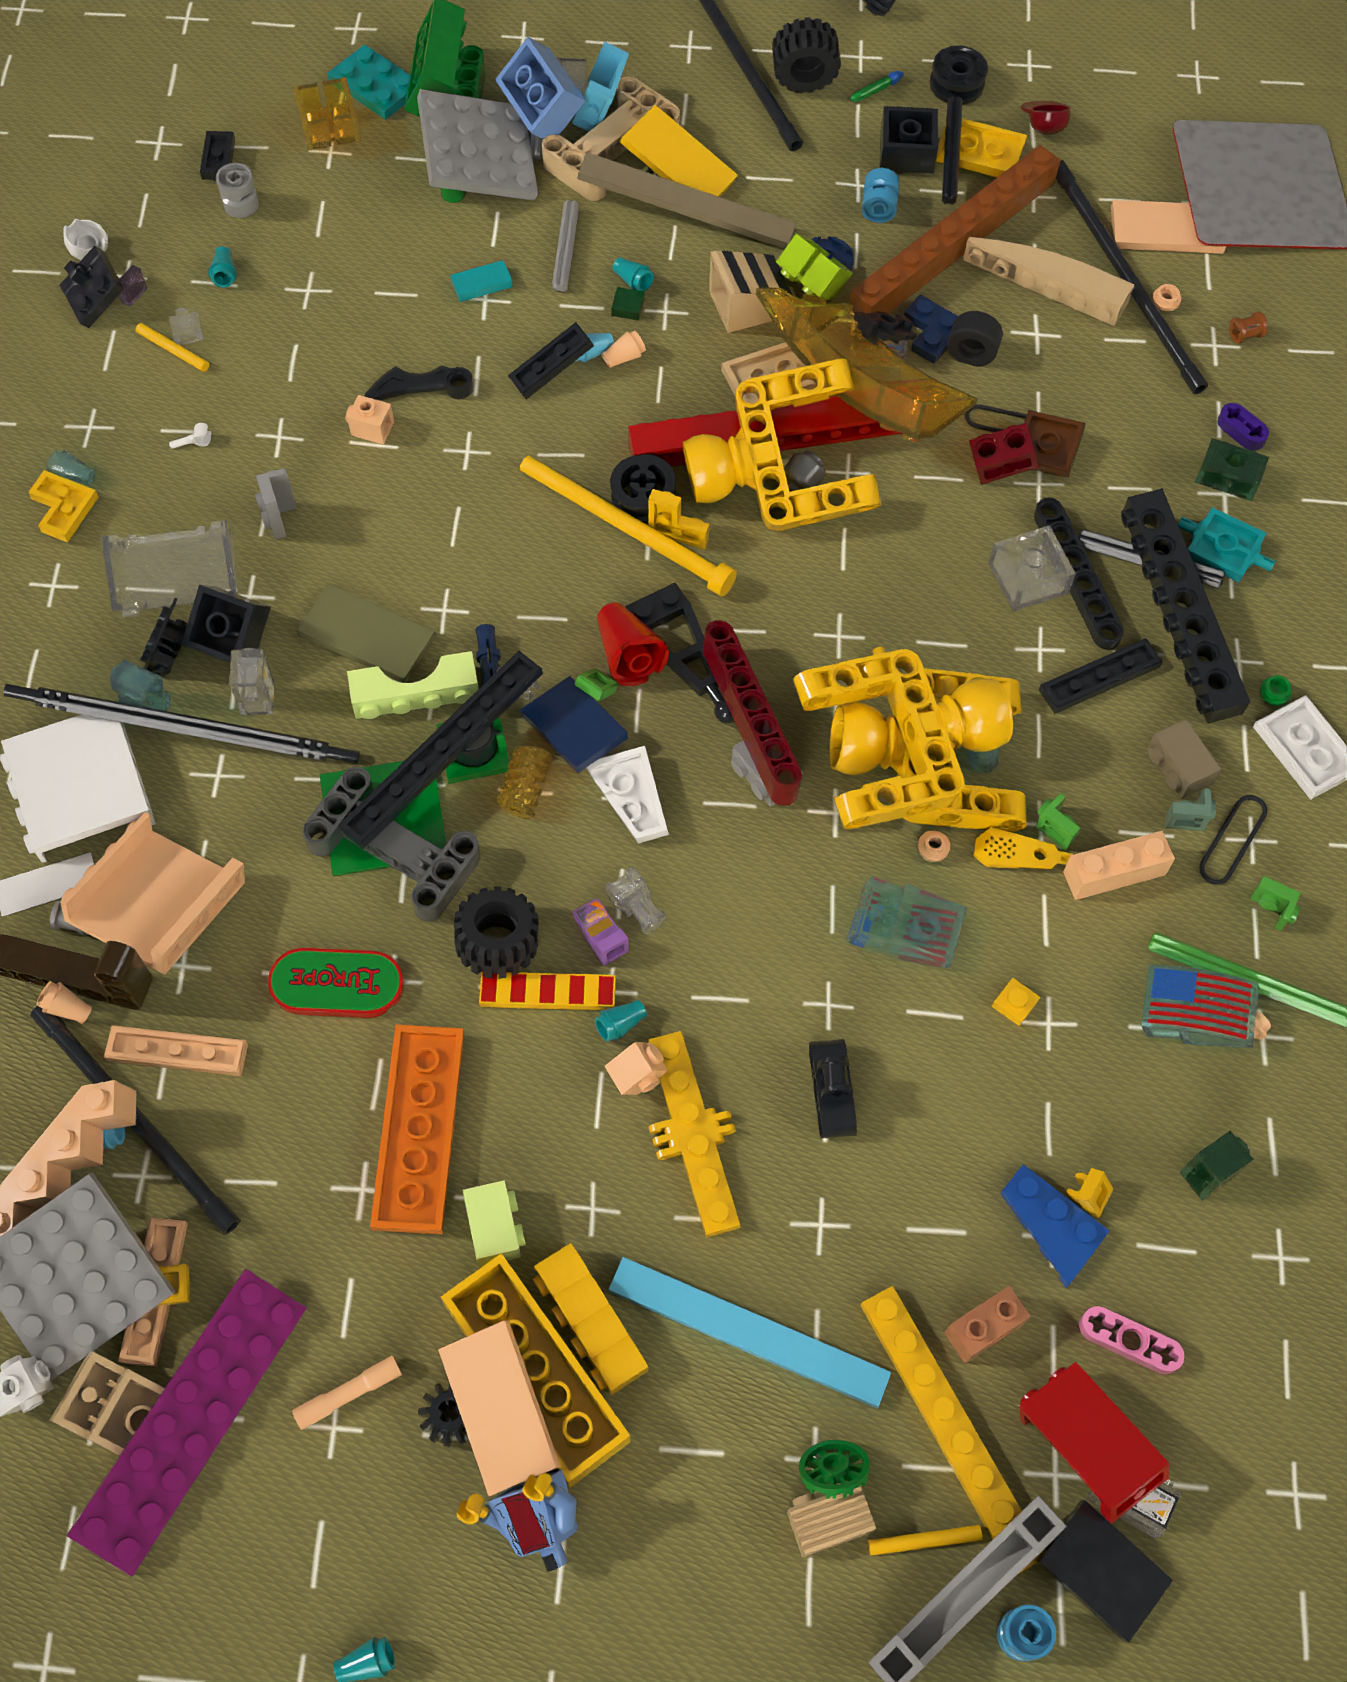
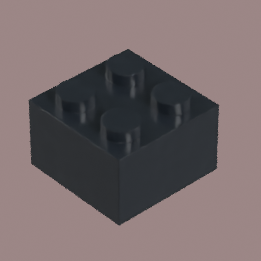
(909, 139)
(224, 622)

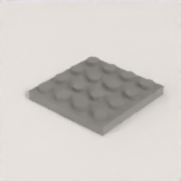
(476, 146)
(75, 1276)

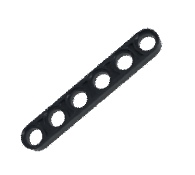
(1084, 571)

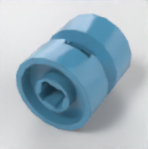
(880, 195)
(1026, 1633)

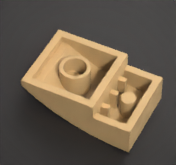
(106, 1403)

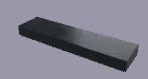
(1100, 676)

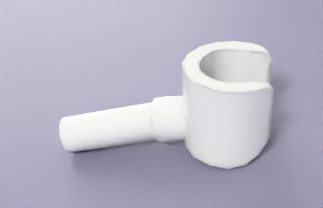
(200, 437)

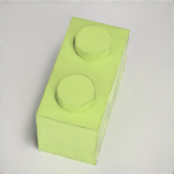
(492, 1222)

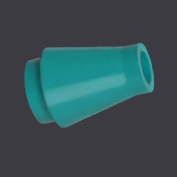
(222, 268)
(634, 274)
(618, 1020)
(366, 1662)

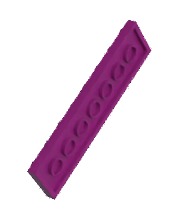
(186, 1423)

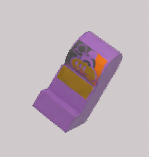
(601, 931)

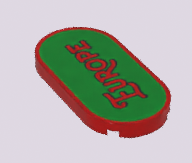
(336, 982)

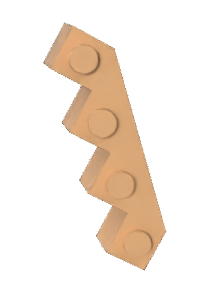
(67, 1144)

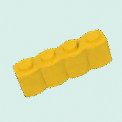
(590, 1319)

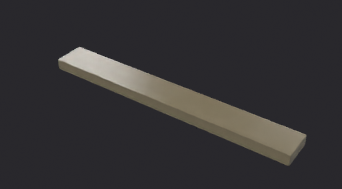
(686, 200)

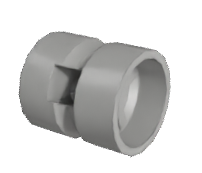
(237, 190)

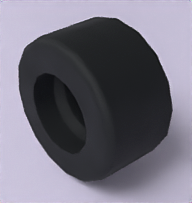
(975, 338)

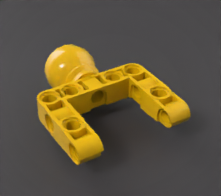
(755, 456)
(971, 717)
(865, 739)

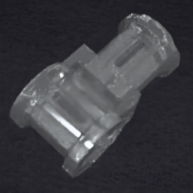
(634, 898)

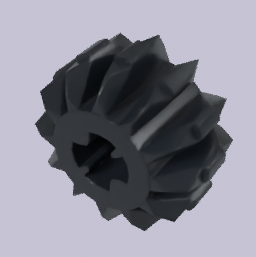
(436, 1418)

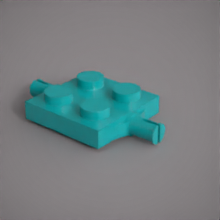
(1226, 544)

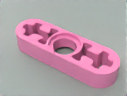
(1152, 1361)

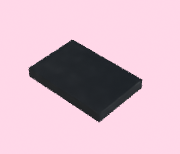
(1105, 1571)

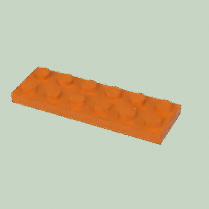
(418, 1130)

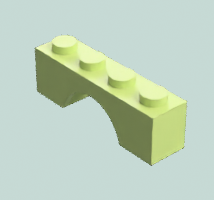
(377, 694)

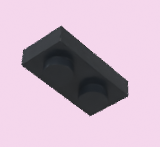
(216, 153)

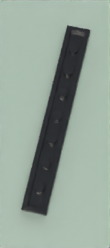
(440, 750)

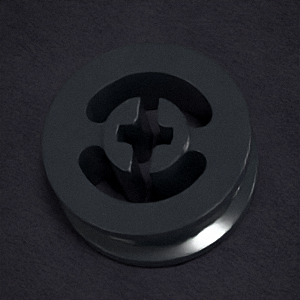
(642, 474)

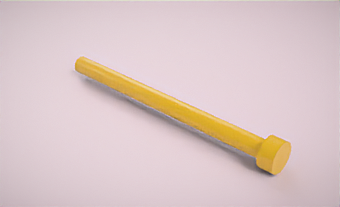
(719, 577)

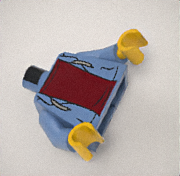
(530, 1516)

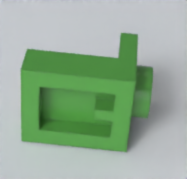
(1056, 825)
(1277, 897)

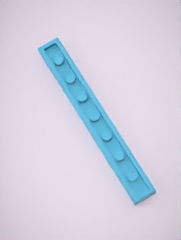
(750, 1332)

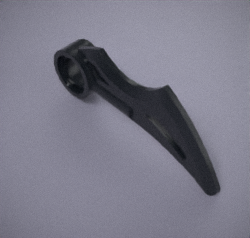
(399, 382)

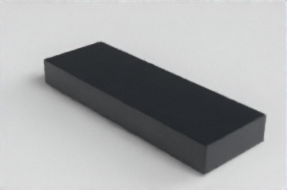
(551, 360)

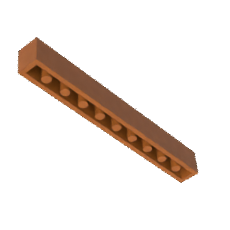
(948, 238)

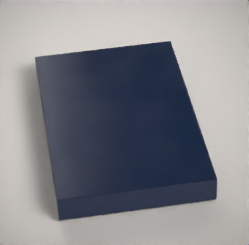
(574, 724)

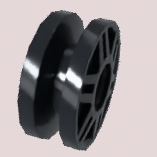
(958, 73)

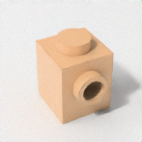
(370, 419)
(637, 1068)

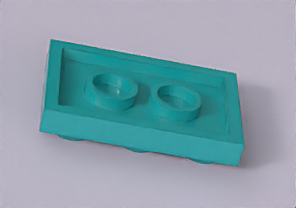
(373, 81)

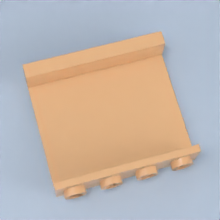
(151, 895)

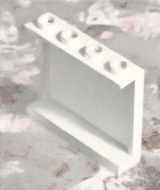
(73, 781)

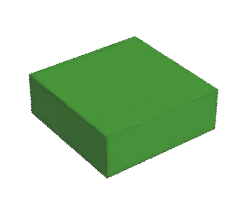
(596, 684)

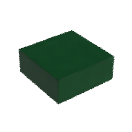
(627, 303)

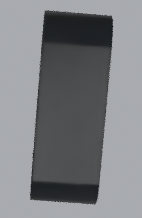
(832, 1088)

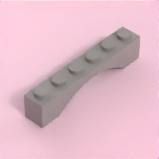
(967, 1593)

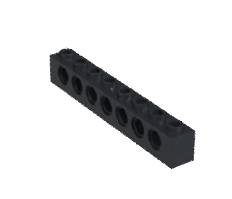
(1154, 510)

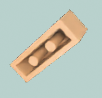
(1118, 865)

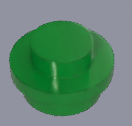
(1276, 690)

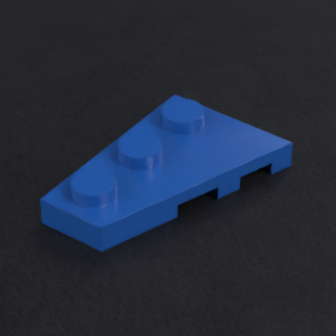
(1058, 1225)

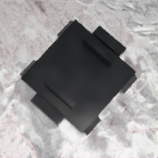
(884, 326)

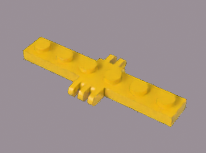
(694, 1136)

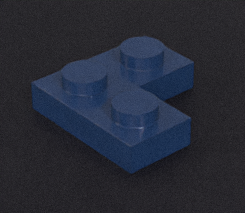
(935, 326)

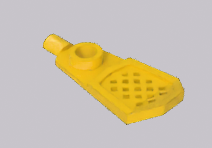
(1023, 851)

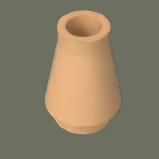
(626, 348)
(62, 1002)

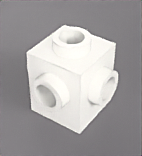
(23, 1384)

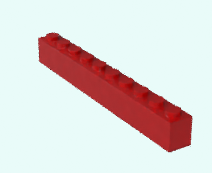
(795, 428)

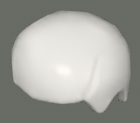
(82, 236)

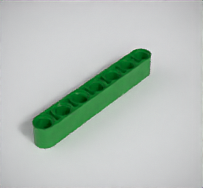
(470, 84)

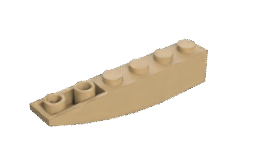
(1053, 276)

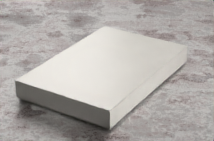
(1305, 746)

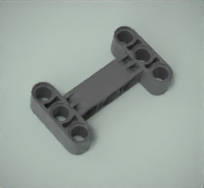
(396, 846)

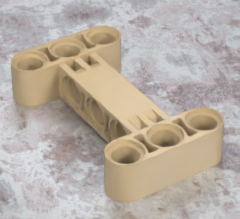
(565, 159)

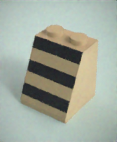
(734, 285)

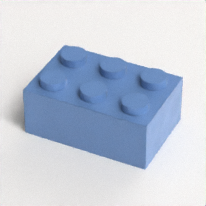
(540, 89)

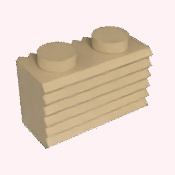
(830, 1521)

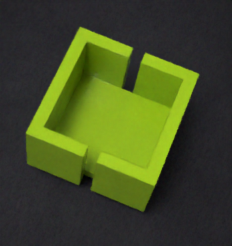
(809, 264)

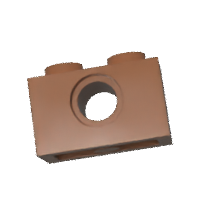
(987, 1324)

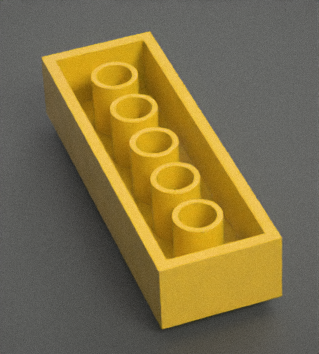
(573, 1409)

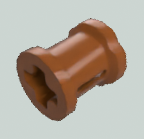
(1241, 324)

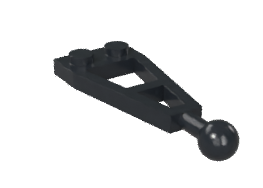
(665, 606)

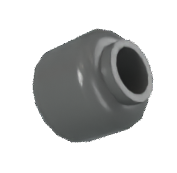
(804, 471)

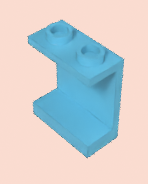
(601, 87)

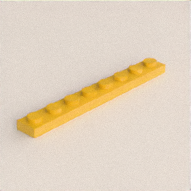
(942, 1412)

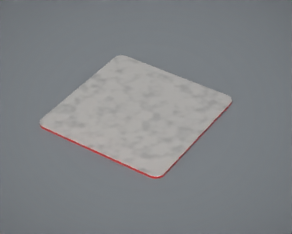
(1262, 184)

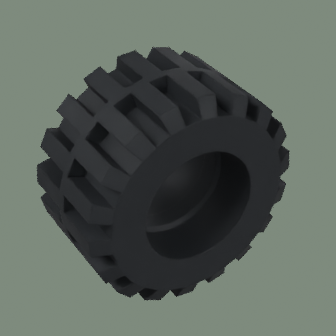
(806, 55)
(496, 909)

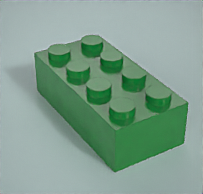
(436, 52)

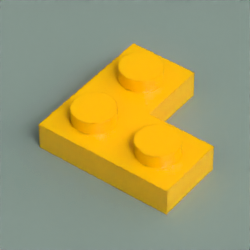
(68, 504)
(666, 518)

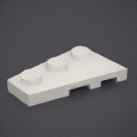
(632, 792)

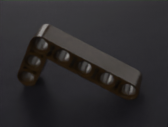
(114, 978)

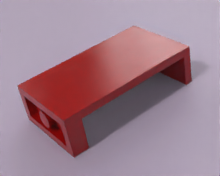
(1095, 1440)

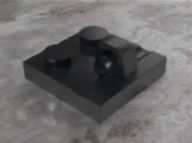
(91, 286)

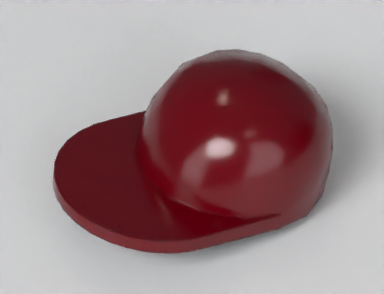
(1047, 116)

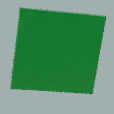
(421, 817)

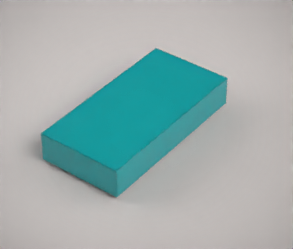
(481, 281)

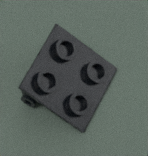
(164, 642)

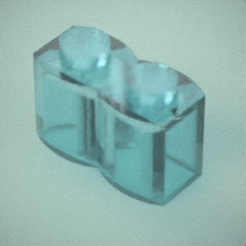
(139, 686)

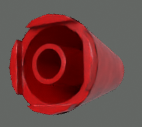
(630, 645)

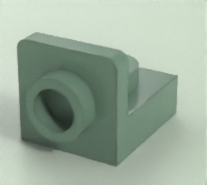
(1191, 815)

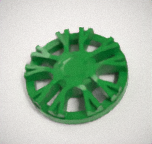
(834, 1468)

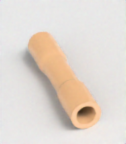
(326, 1403)

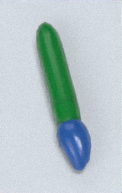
(891, 79)

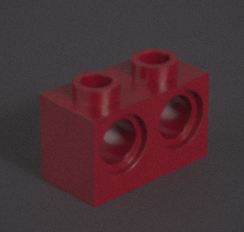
(1004, 457)

